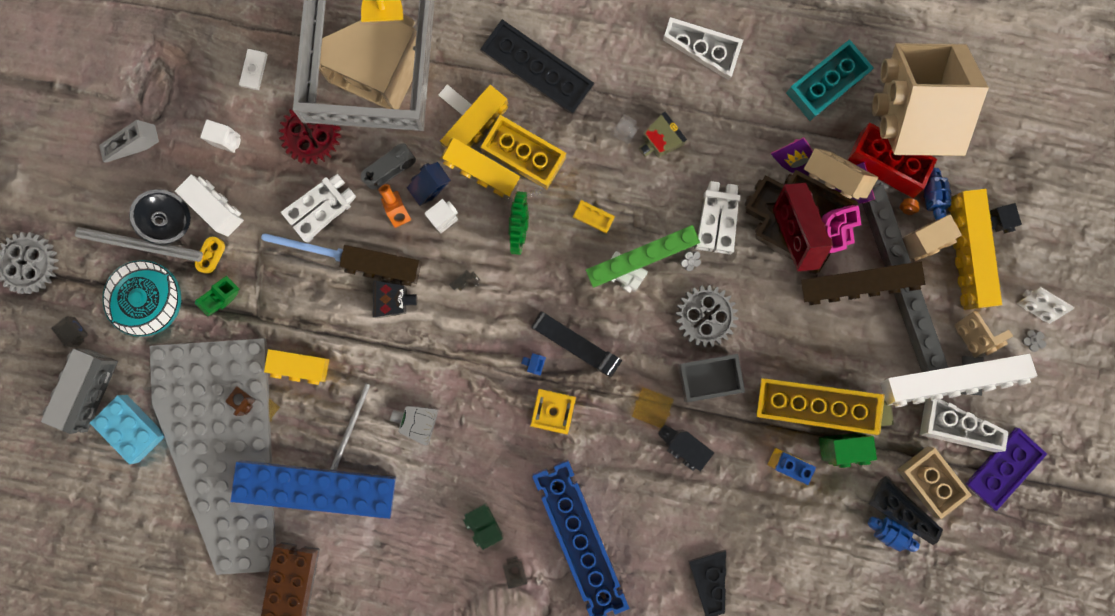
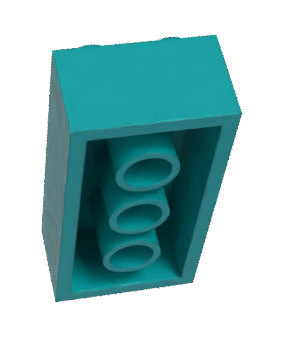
(829, 80)

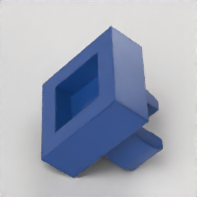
(534, 364)

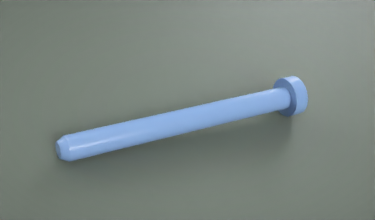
(303, 246)

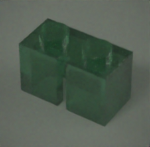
(483, 525)

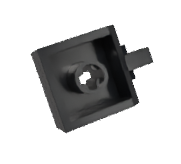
(686, 446)

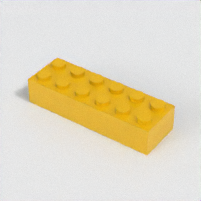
(975, 250)
(821, 406)

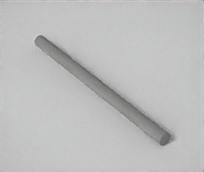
(350, 426)

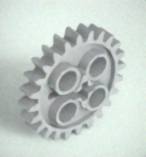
(42, 265)
(717, 329)

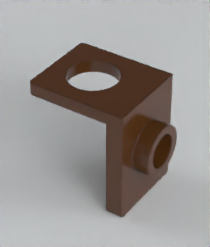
(245, 406)

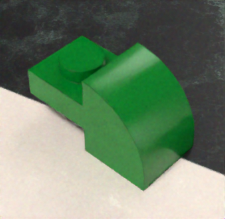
(218, 297)

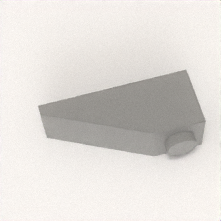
(130, 140)

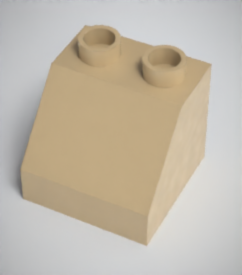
(371, 60)

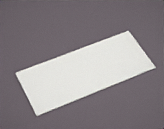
(454, 99)

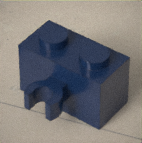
(428, 183)

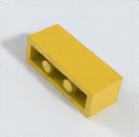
(296, 366)

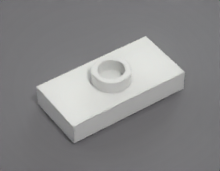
(253, 69)

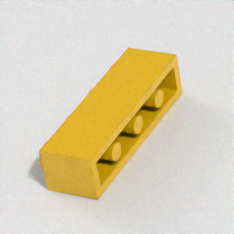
(477, 118)
(480, 167)

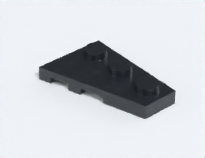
(709, 579)

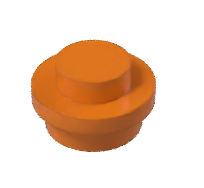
(909, 206)

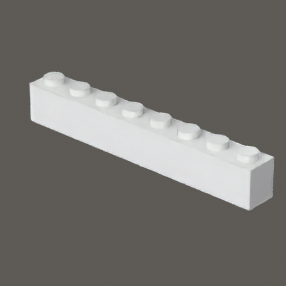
(958, 379)

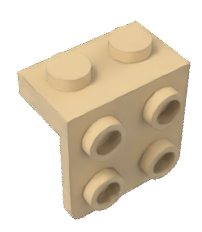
(979, 337)

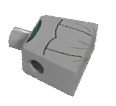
(416, 422)

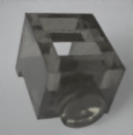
(515, 579)

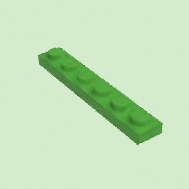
(642, 256)

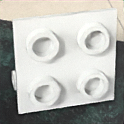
(1044, 305)

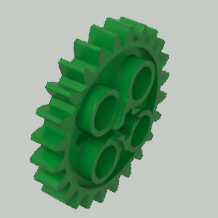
(518, 222)

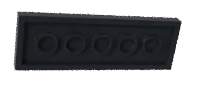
(537, 67)

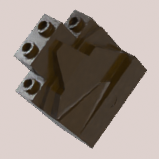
(765, 197)

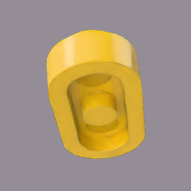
(210, 255)

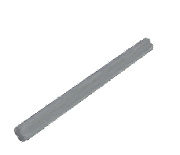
(138, 244)

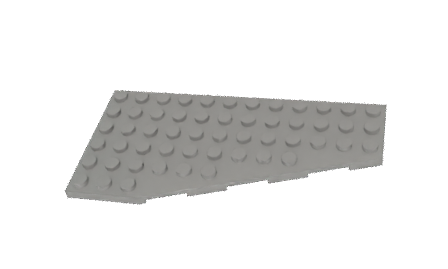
(208, 440)

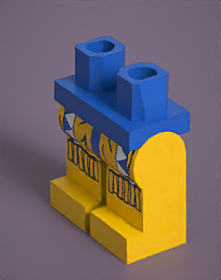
(791, 466)

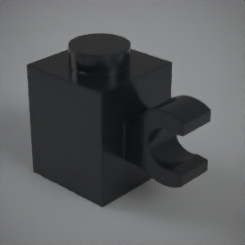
(1005, 218)

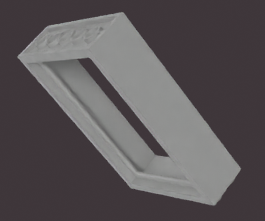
(308, 73)

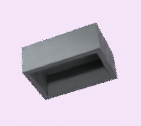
(711, 378)

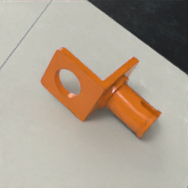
(393, 205)

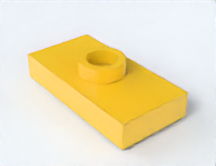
(593, 216)

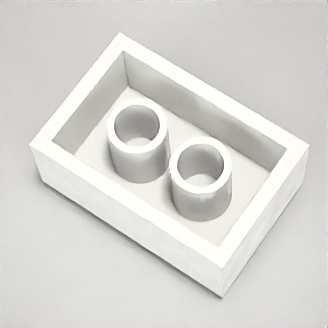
(210, 204)

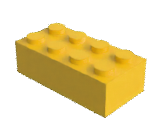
(523, 152)

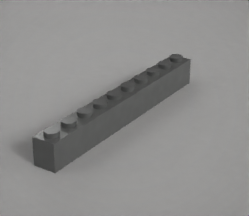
(910, 303)

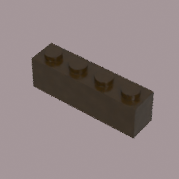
(380, 264)

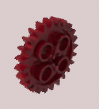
(295, 141)

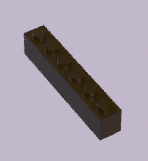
(863, 282)

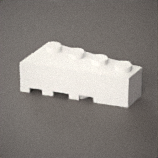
(704, 45)
(954, 425)

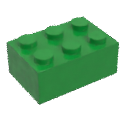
(848, 449)

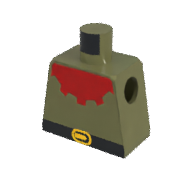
(662, 137)

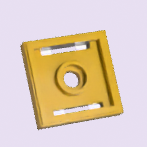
(553, 422)

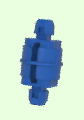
(937, 194)
(893, 534)

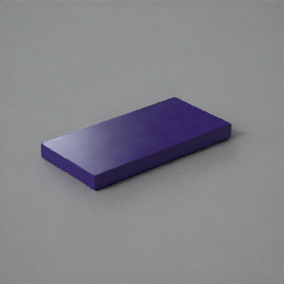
(1006, 469)

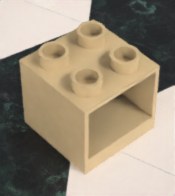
(929, 99)

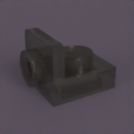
(462, 281)

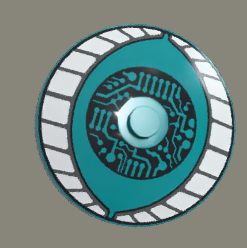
(141, 298)

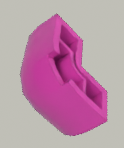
(840, 226)

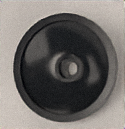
(162, 206)

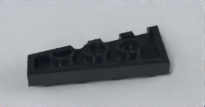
(903, 510)

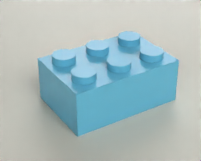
(127, 429)

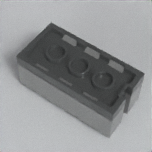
(79, 391)

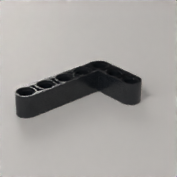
(576, 344)

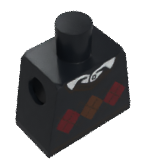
(391, 299)

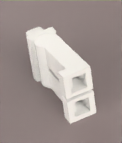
(714, 204)
(318, 207)

